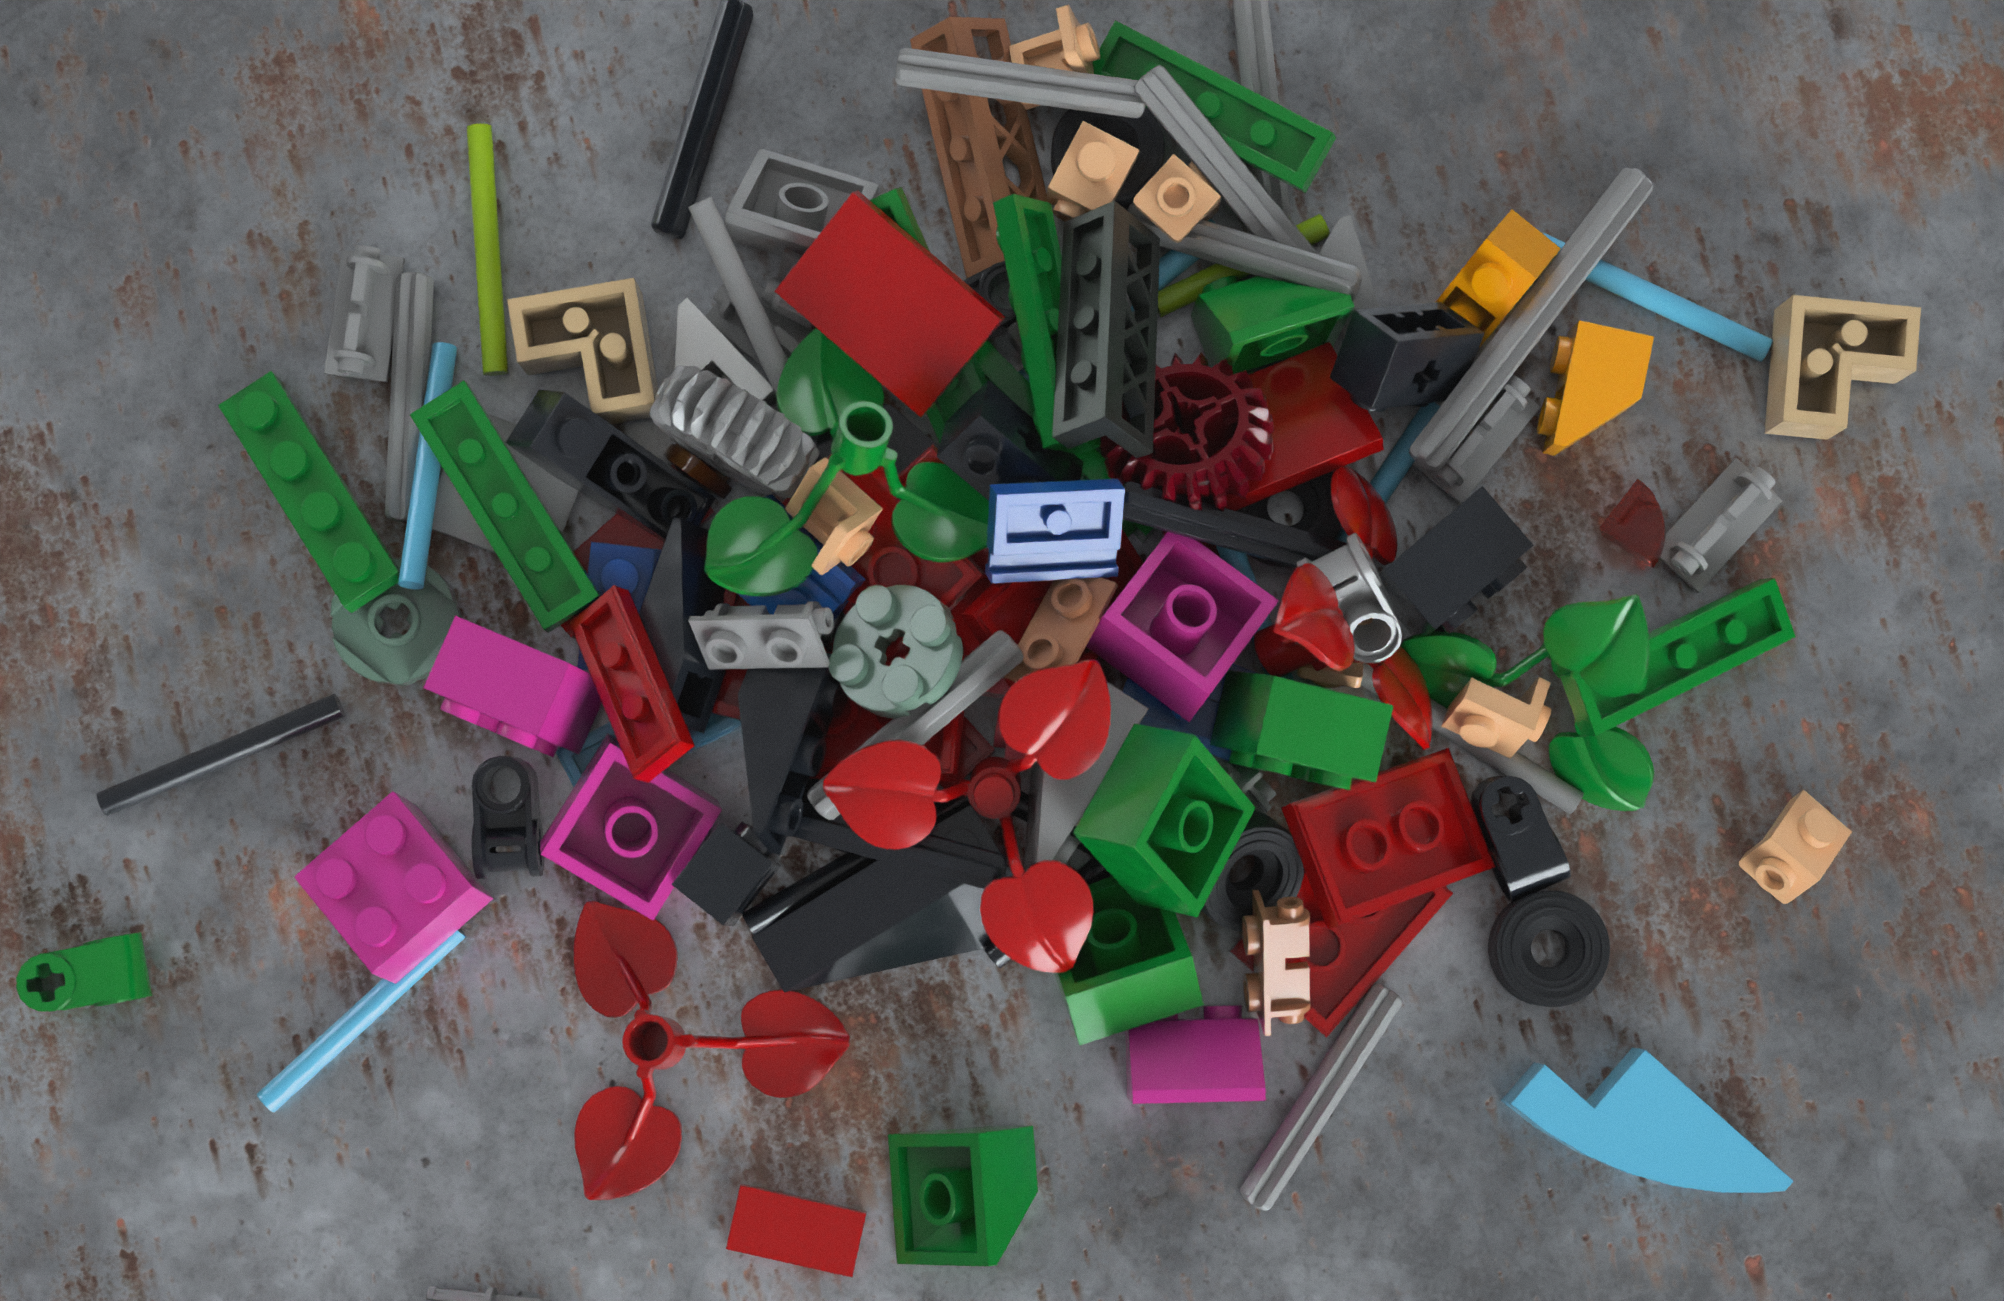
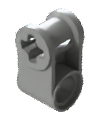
(1361, 598)

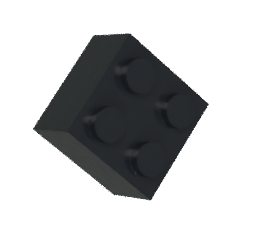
(1459, 557)

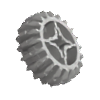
(733, 432)

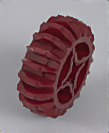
(1210, 408)

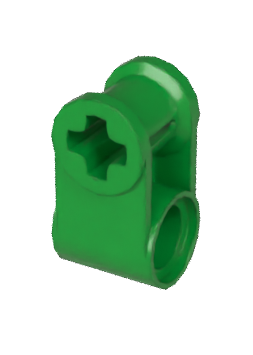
(94, 974)

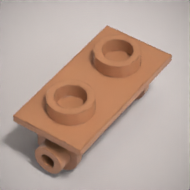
(1063, 624)
(1271, 937)

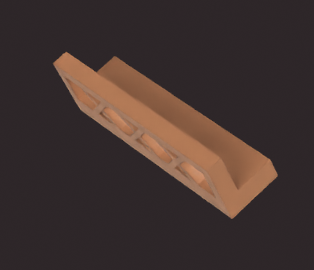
(974, 143)

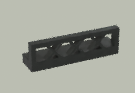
(1098, 323)

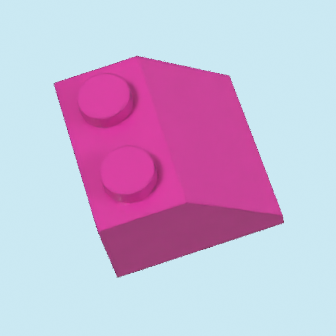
(1196, 1059)

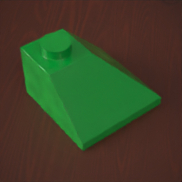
(1265, 320)
(960, 1192)

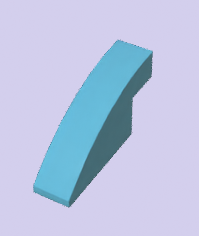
(1646, 1127)

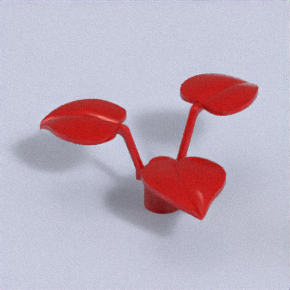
(1314, 629)
(1054, 718)
(618, 963)

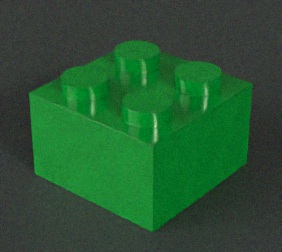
(1300, 729)
(1165, 819)
(1128, 968)

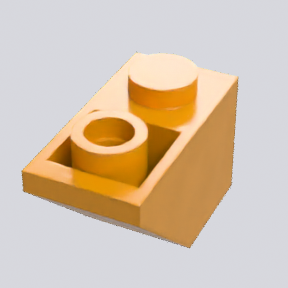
(1499, 273)
(1598, 379)

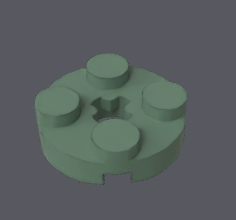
(869, 629)
(400, 657)

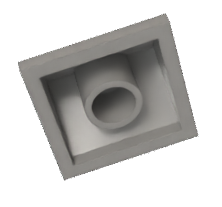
(788, 202)

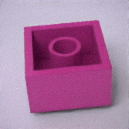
(1181, 623)
(513, 689)
(629, 832)
(393, 888)

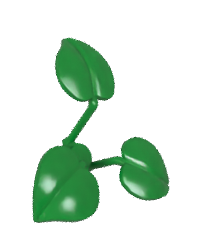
(822, 389)
(1594, 642)

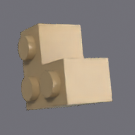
(596, 329)
(1825, 346)

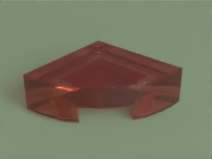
(1637, 525)

